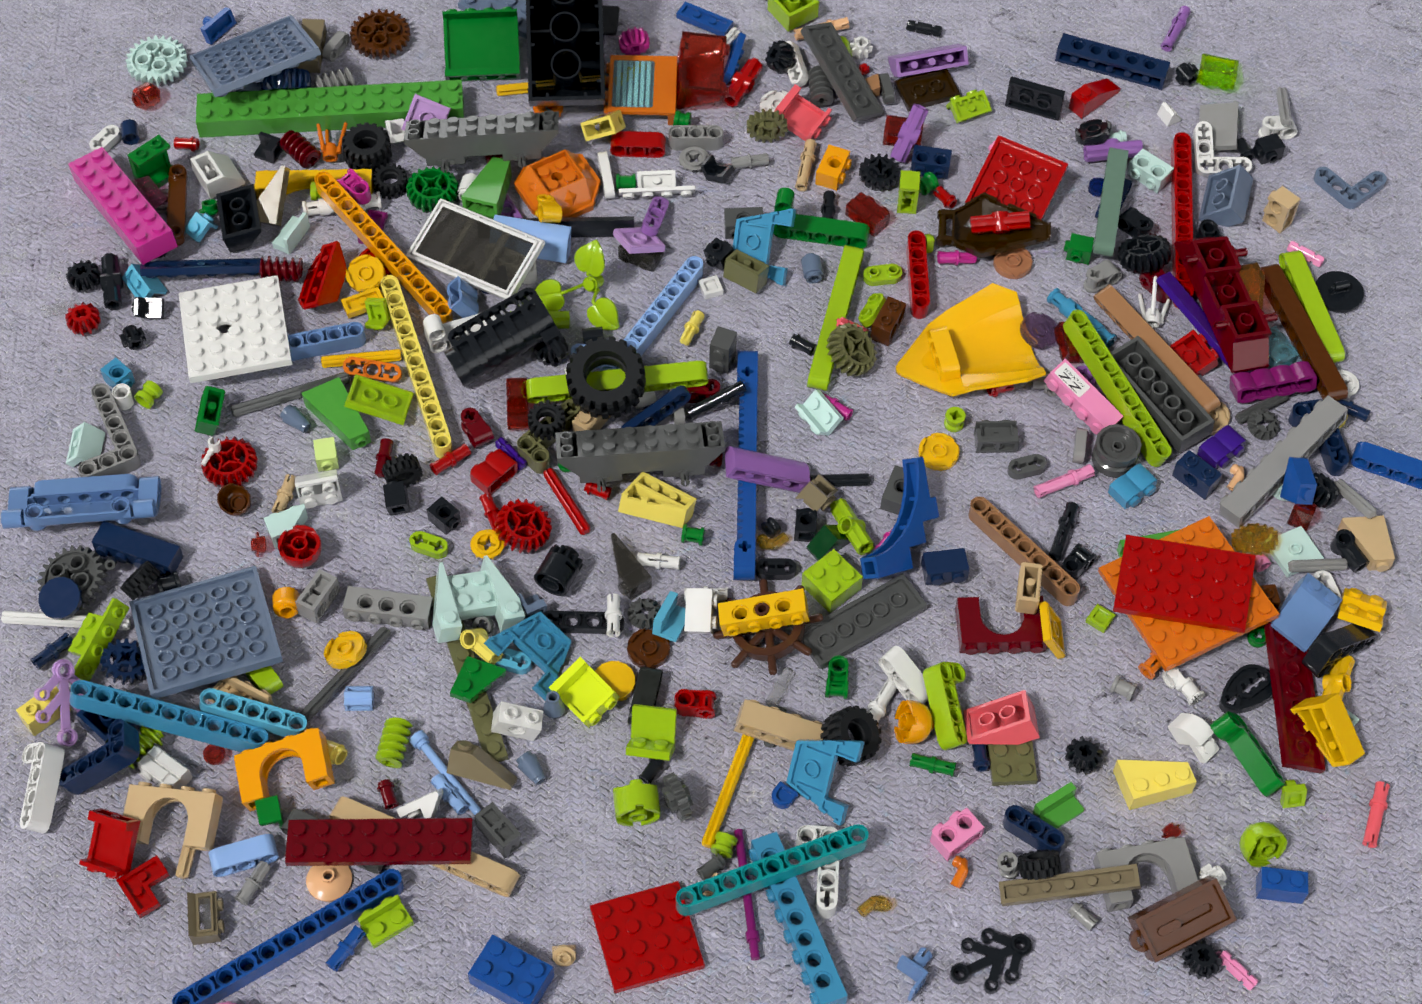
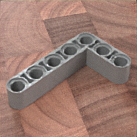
(118, 433)

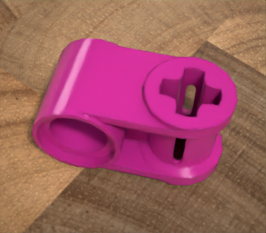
(354, 185)

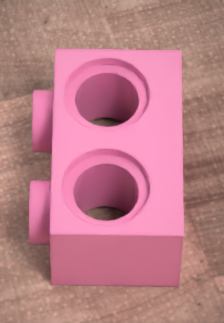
(960, 837)

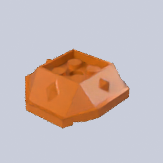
(565, 178)

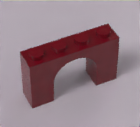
(977, 638)

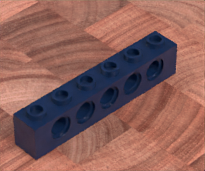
(1112, 61)

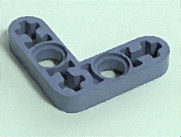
(1354, 196)

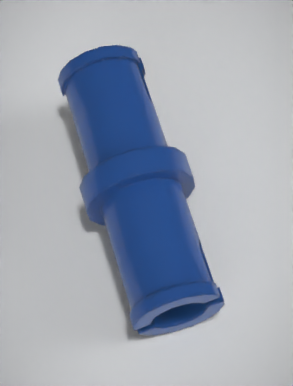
(345, 948)

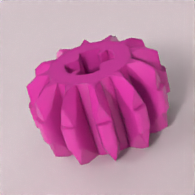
(634, 41)

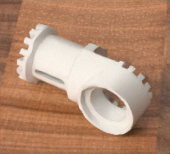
(1176, 680)

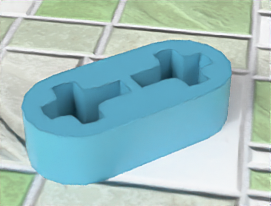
(511, 661)

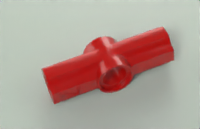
(743, 82)
(1000, 222)

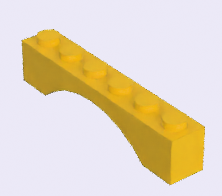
(302, 179)

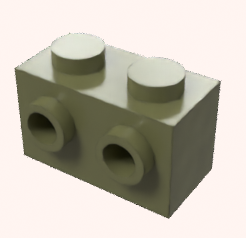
(746, 271)

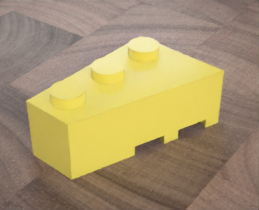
(657, 501)
(1153, 781)

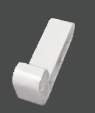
(437, 332)
(42, 785)
(826, 872)

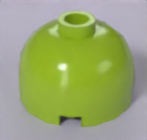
(1261, 843)

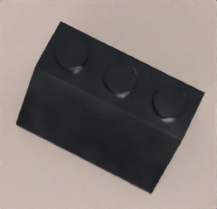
(239, 217)

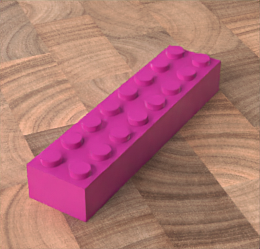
(122, 205)

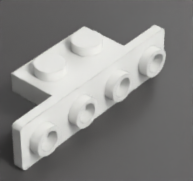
(656, 183)

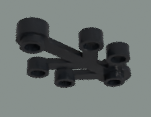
(993, 957)

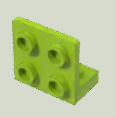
(652, 732)

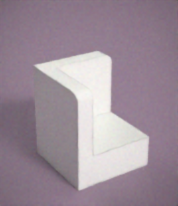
(394, 130)

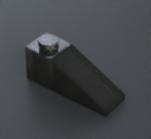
(631, 575)

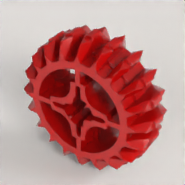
(230, 467)
(521, 515)

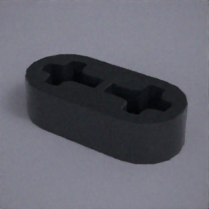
(776, 569)

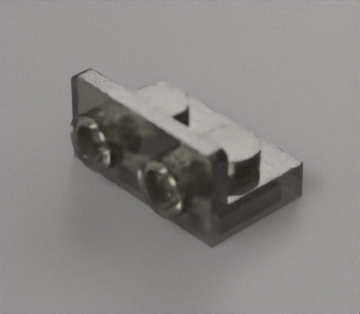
(645, 261)

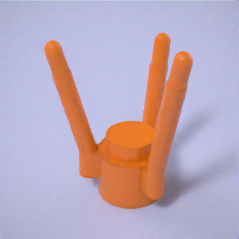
(329, 149)

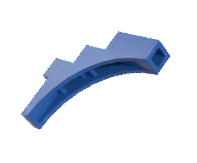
(908, 530)

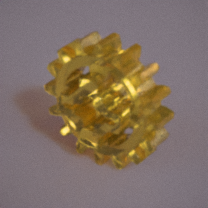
(1254, 539)

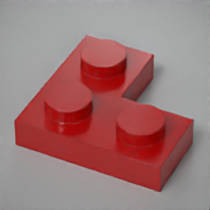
(138, 882)

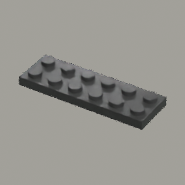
(842, 71)
(863, 620)

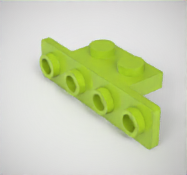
(95, 636)

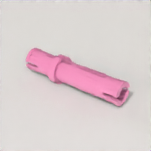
(1072, 477)

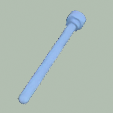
(420, 741)

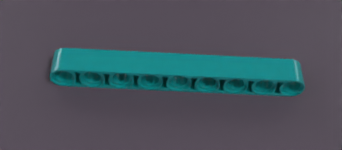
(764, 877)

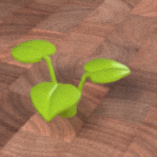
(590, 260)

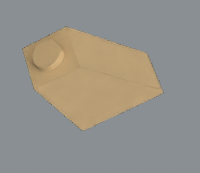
(1372, 539)

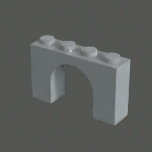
(1169, 855)

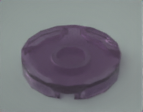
(1038, 330)

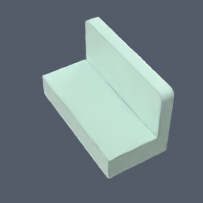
(292, 233)
(84, 444)

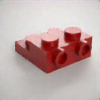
(1195, 353)

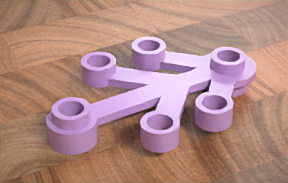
(61, 699)

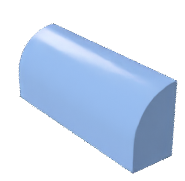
(556, 236)

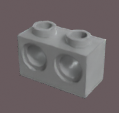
(318, 596)

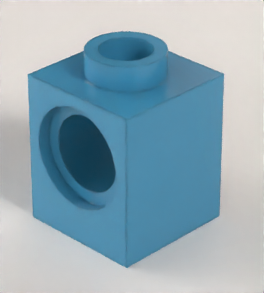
(117, 373)

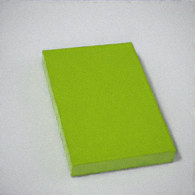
(379, 399)

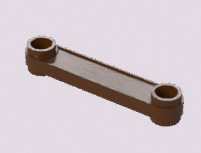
(177, 202)

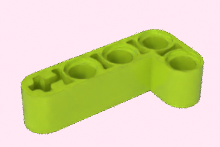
(944, 703)

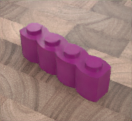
(1268, 383)

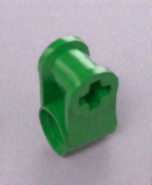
(837, 680)

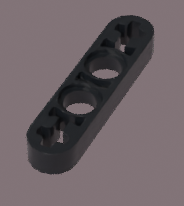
(582, 618)

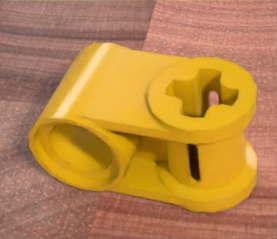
(548, 209)

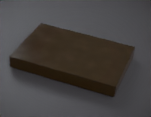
(927, 88)

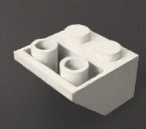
(216, 173)
(318, 488)

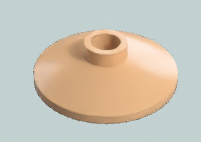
(329, 889)

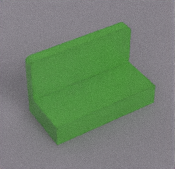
(1059, 807)

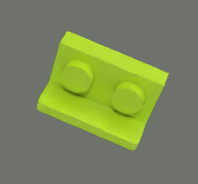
(969, 106)
(385, 921)

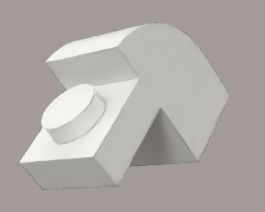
(1194, 731)

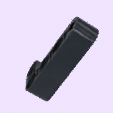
(1337, 645)

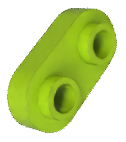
(884, 274)
(871, 309)

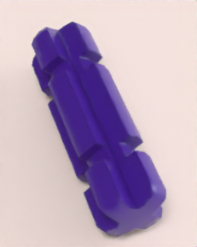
(501, 443)

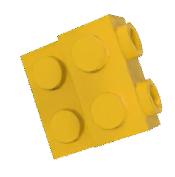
(1362, 609)

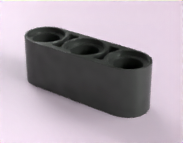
(646, 688)

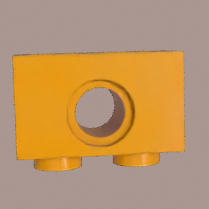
(833, 167)

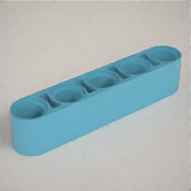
(245, 705)

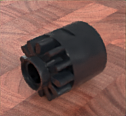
(558, 570)

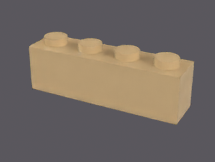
(774, 725)

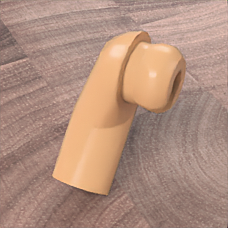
(1239, 475)

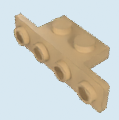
(243, 689)

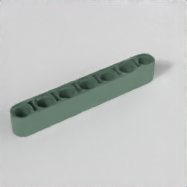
(1110, 202)

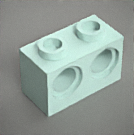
(1150, 170)

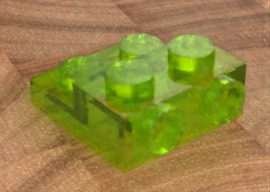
(1217, 71)

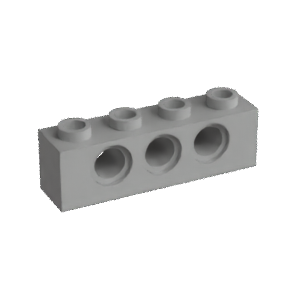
(379, 600)

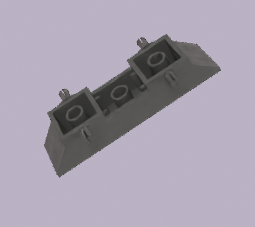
(453, 139)
(669, 448)

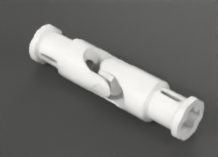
(322, 208)

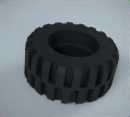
(605, 353)

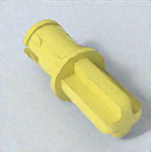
(692, 327)

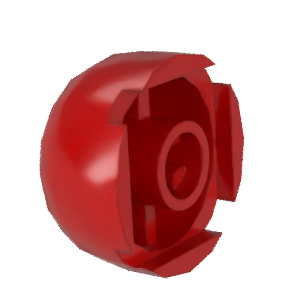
(300, 546)

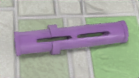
(1178, 23)

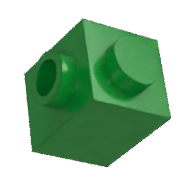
(1079, 248)

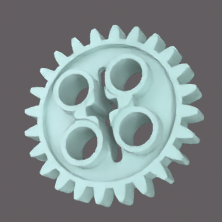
(156, 60)

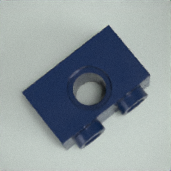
(1196, 474)

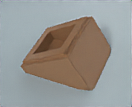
(874, 84)

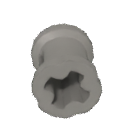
(1123, 688)
(1012, 860)

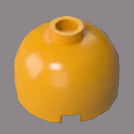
(913, 722)

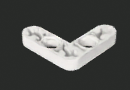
(1208, 158)

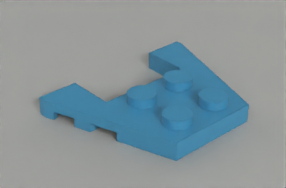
(755, 235)
(540, 642)
(814, 768)

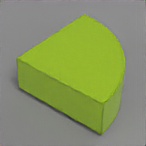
(930, 241)

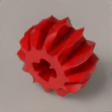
(83, 318)

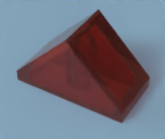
(1301, 515)

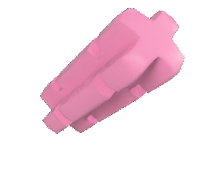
(1309, 255)
(1238, 970)

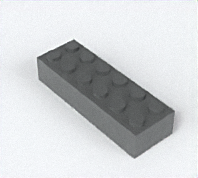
(1164, 397)

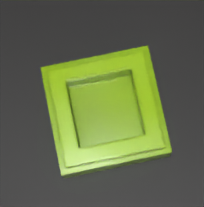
(1100, 618)

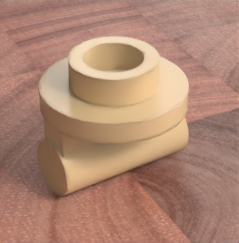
(564, 954)

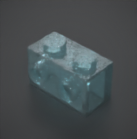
(1280, 350)

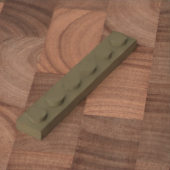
(1070, 885)

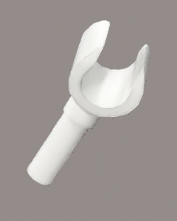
(213, 448)

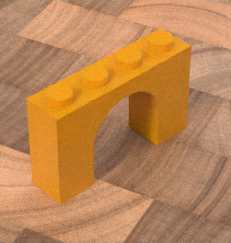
(255, 764)

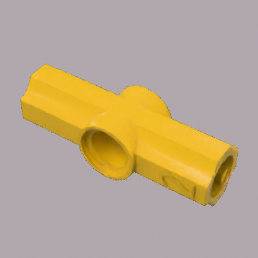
(1339, 678)

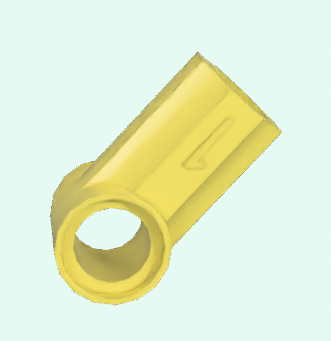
(474, 640)

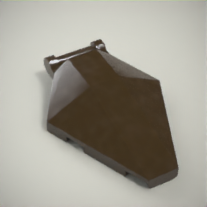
(987, 243)

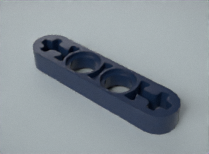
(672, 400)

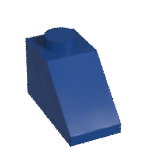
(1299, 482)

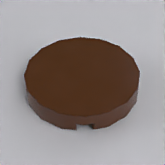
(647, 649)

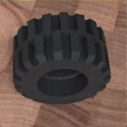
(366, 137)
(861, 726)

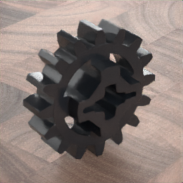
(879, 171)

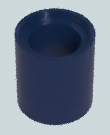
(129, 132)

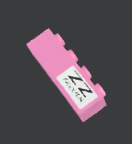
(1082, 397)

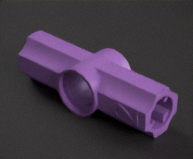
(909, 133)
(1100, 151)

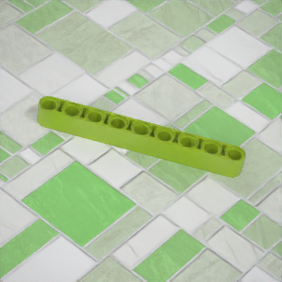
(838, 307)
(657, 378)
(1116, 387)

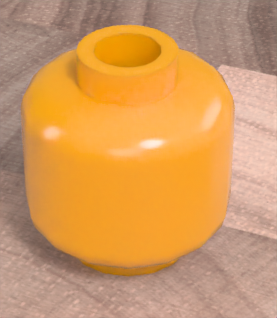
(284, 602)

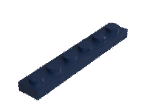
(207, 267)

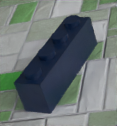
(136, 548)

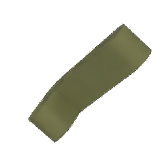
(537, 448)

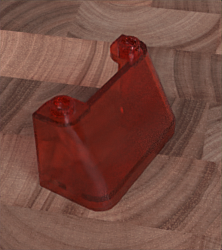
(701, 70)

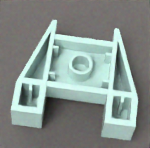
(471, 597)

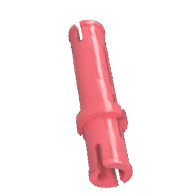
(1377, 807)

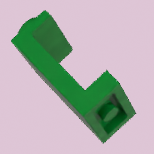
(152, 161)

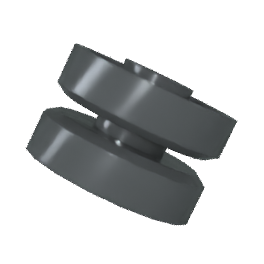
(1116, 450)

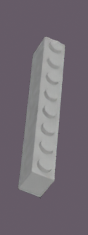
(1270, 473)

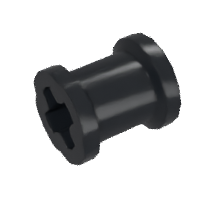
(168, 582)

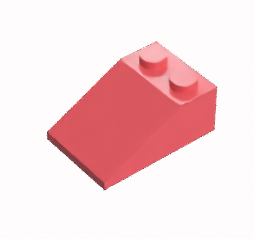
(1002, 721)

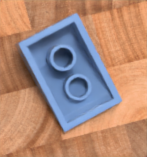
(1306, 612)

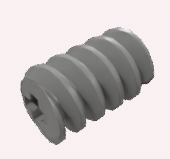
(339, 79)

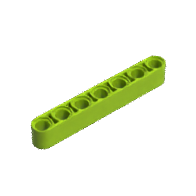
(1305, 288)

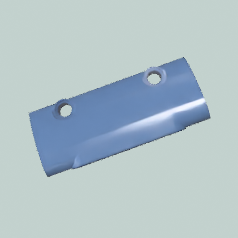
(82, 501)

